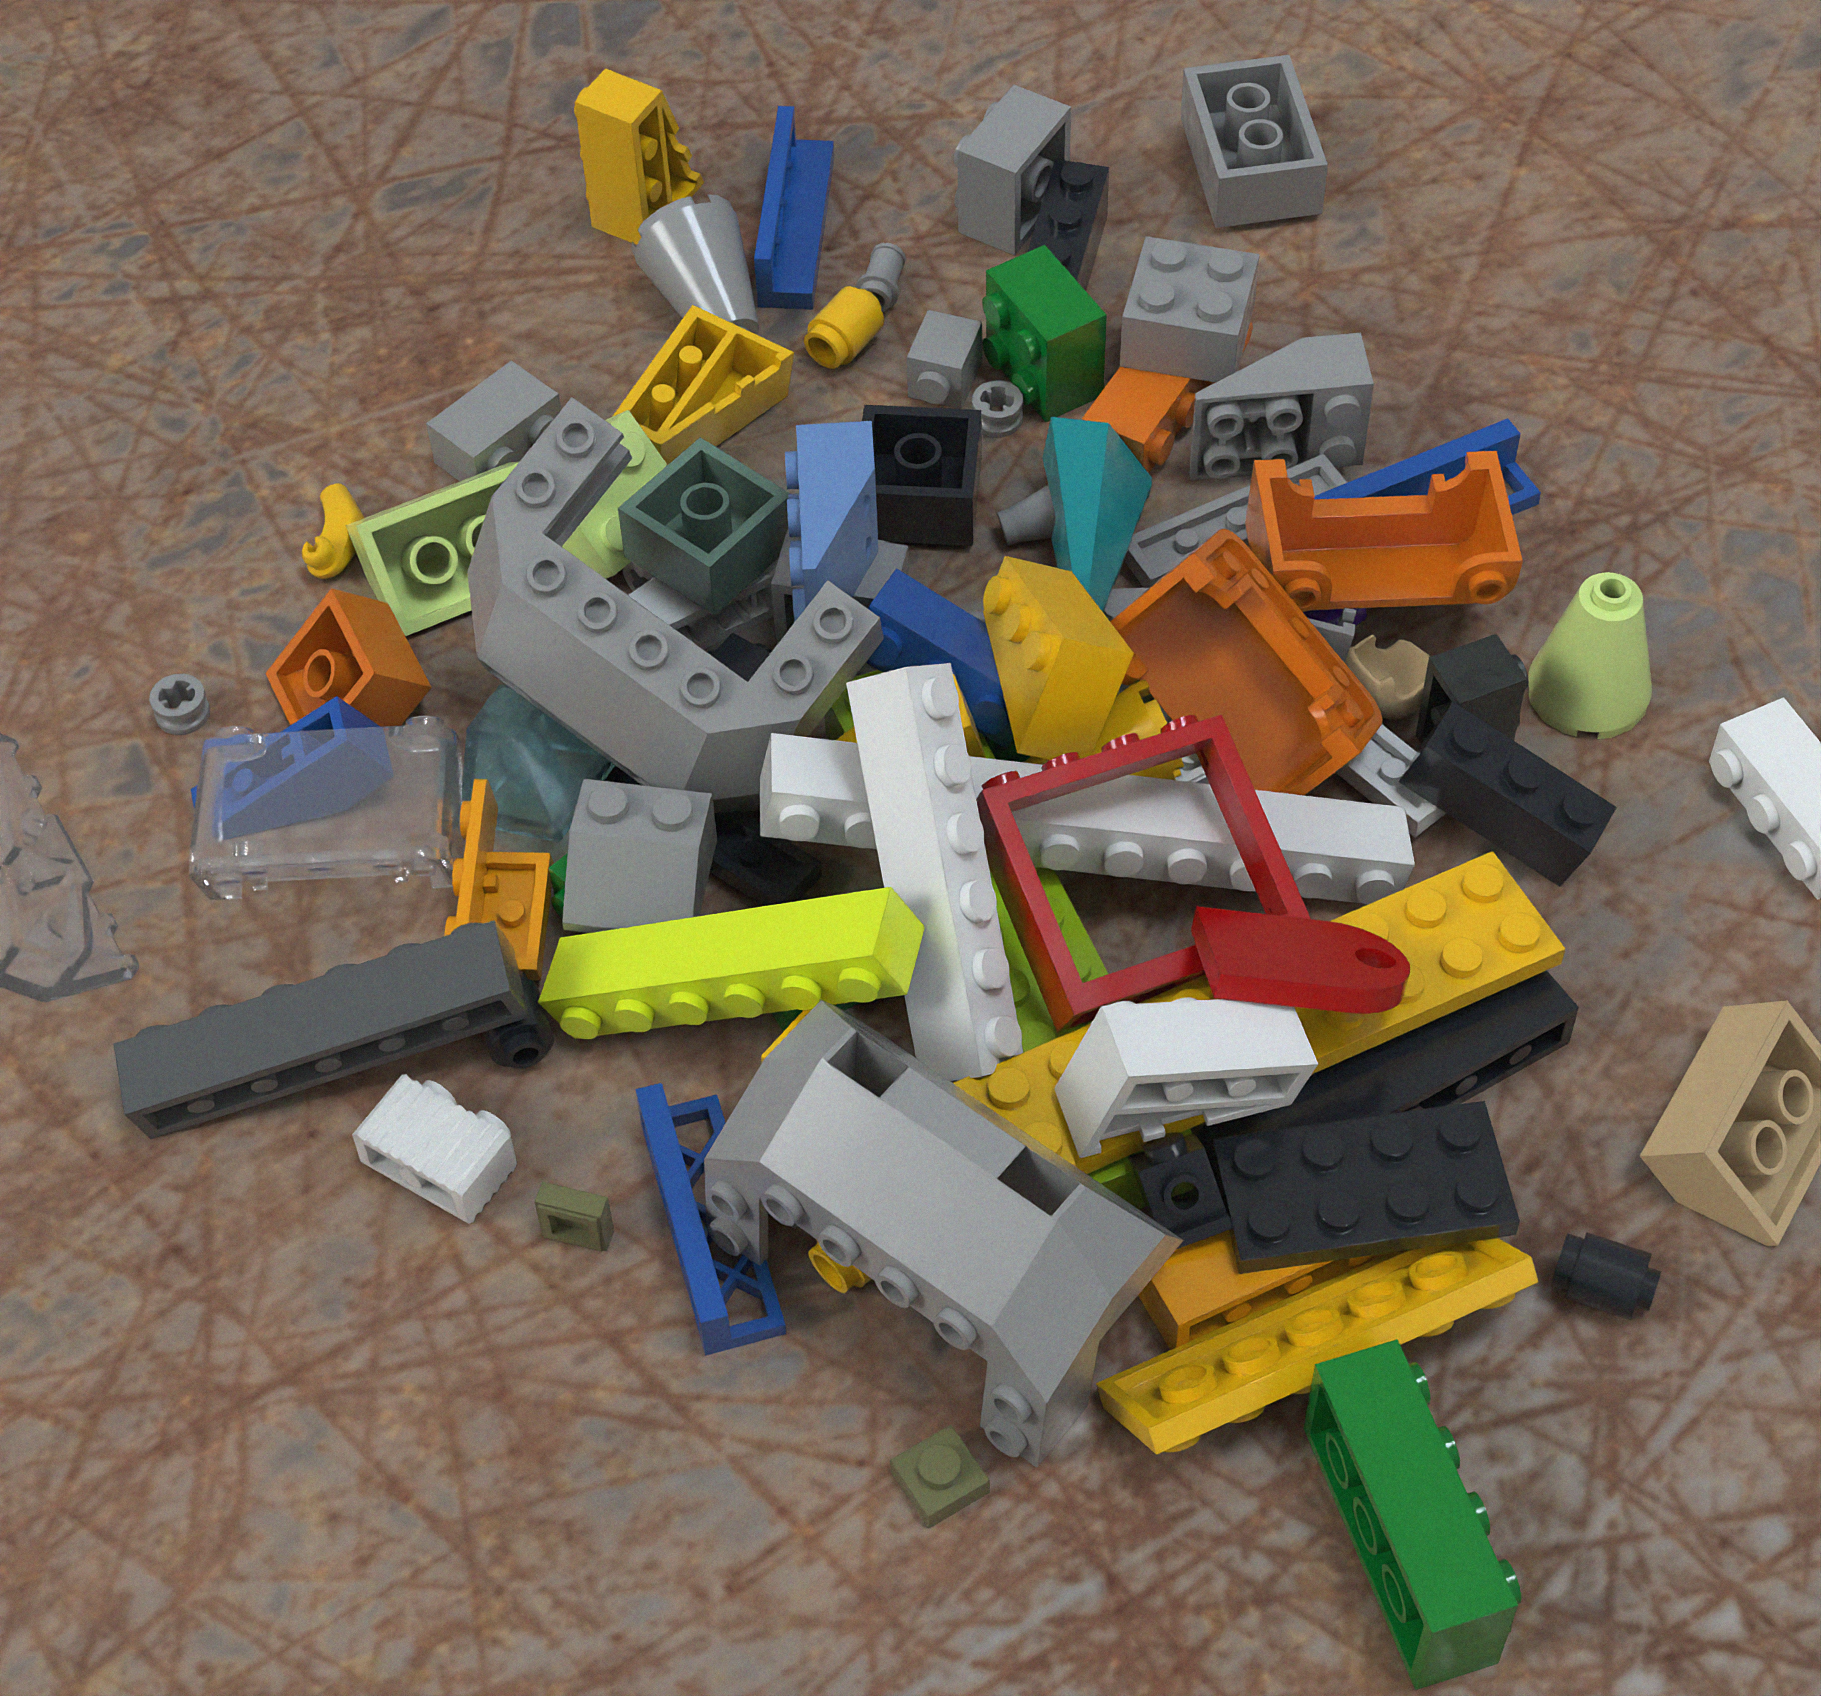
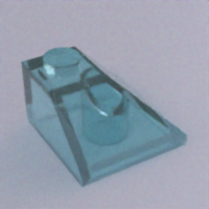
(529, 765)

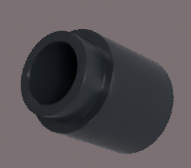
(523, 1041)
(1606, 1275)

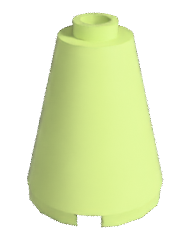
(1595, 661)

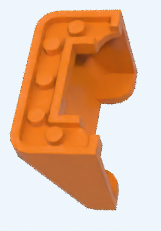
(1389, 549)
(1236, 645)

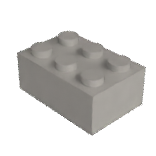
(1253, 141)

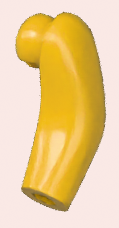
(334, 546)

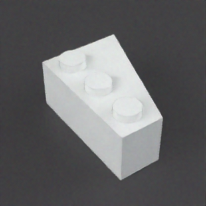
(1180, 1062)

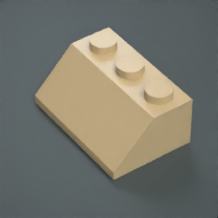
(1744, 1122)

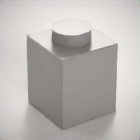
(944, 359)

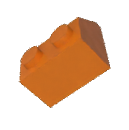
(351, 652)

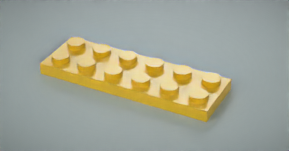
(1275, 1350)

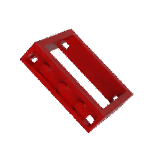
(1025, 900)

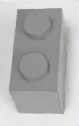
(492, 423)

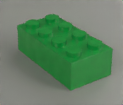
(1410, 1514)

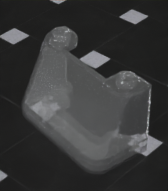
(327, 806)

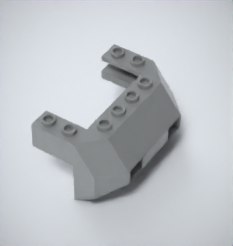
(616, 667)
(940, 1211)

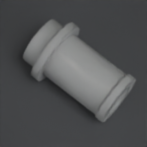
(883, 274)

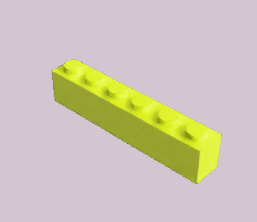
(734, 964)

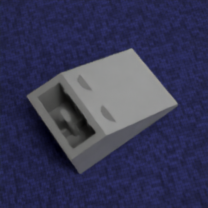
(1286, 407)

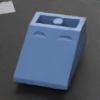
(833, 508)

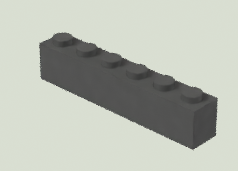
(320, 1029)

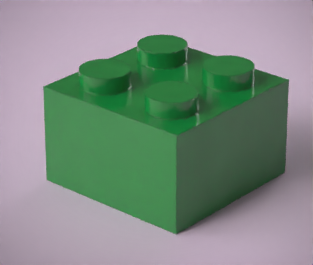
(1044, 333)

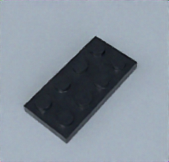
(1364, 1187)

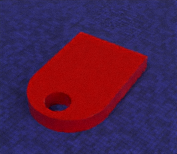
(1298, 962)

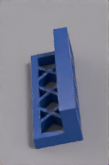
(792, 217)
(1414, 474)
(687, 1231)

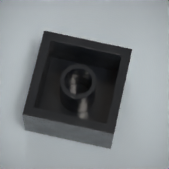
(926, 473)

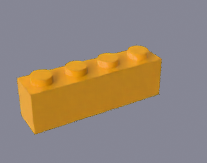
(1204, 1291)

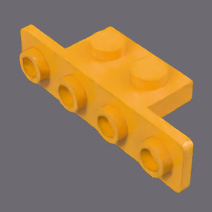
(501, 885)

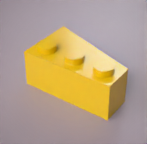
(630, 154)
(1052, 657)

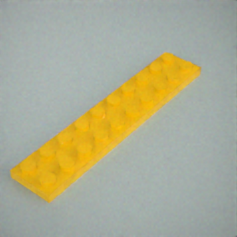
(1463, 940)

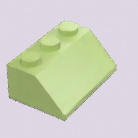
(423, 548)

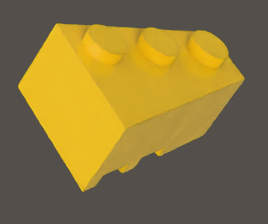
(707, 383)

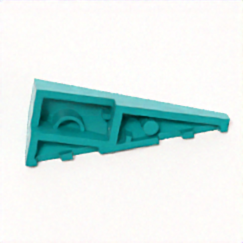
(1096, 500)

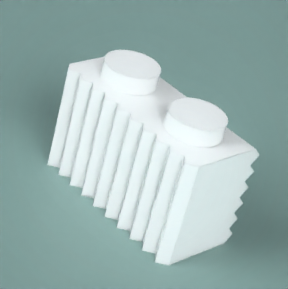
(437, 1147)

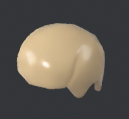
(1390, 675)

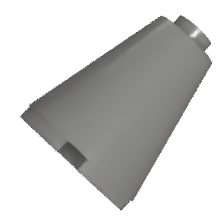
(698, 259)

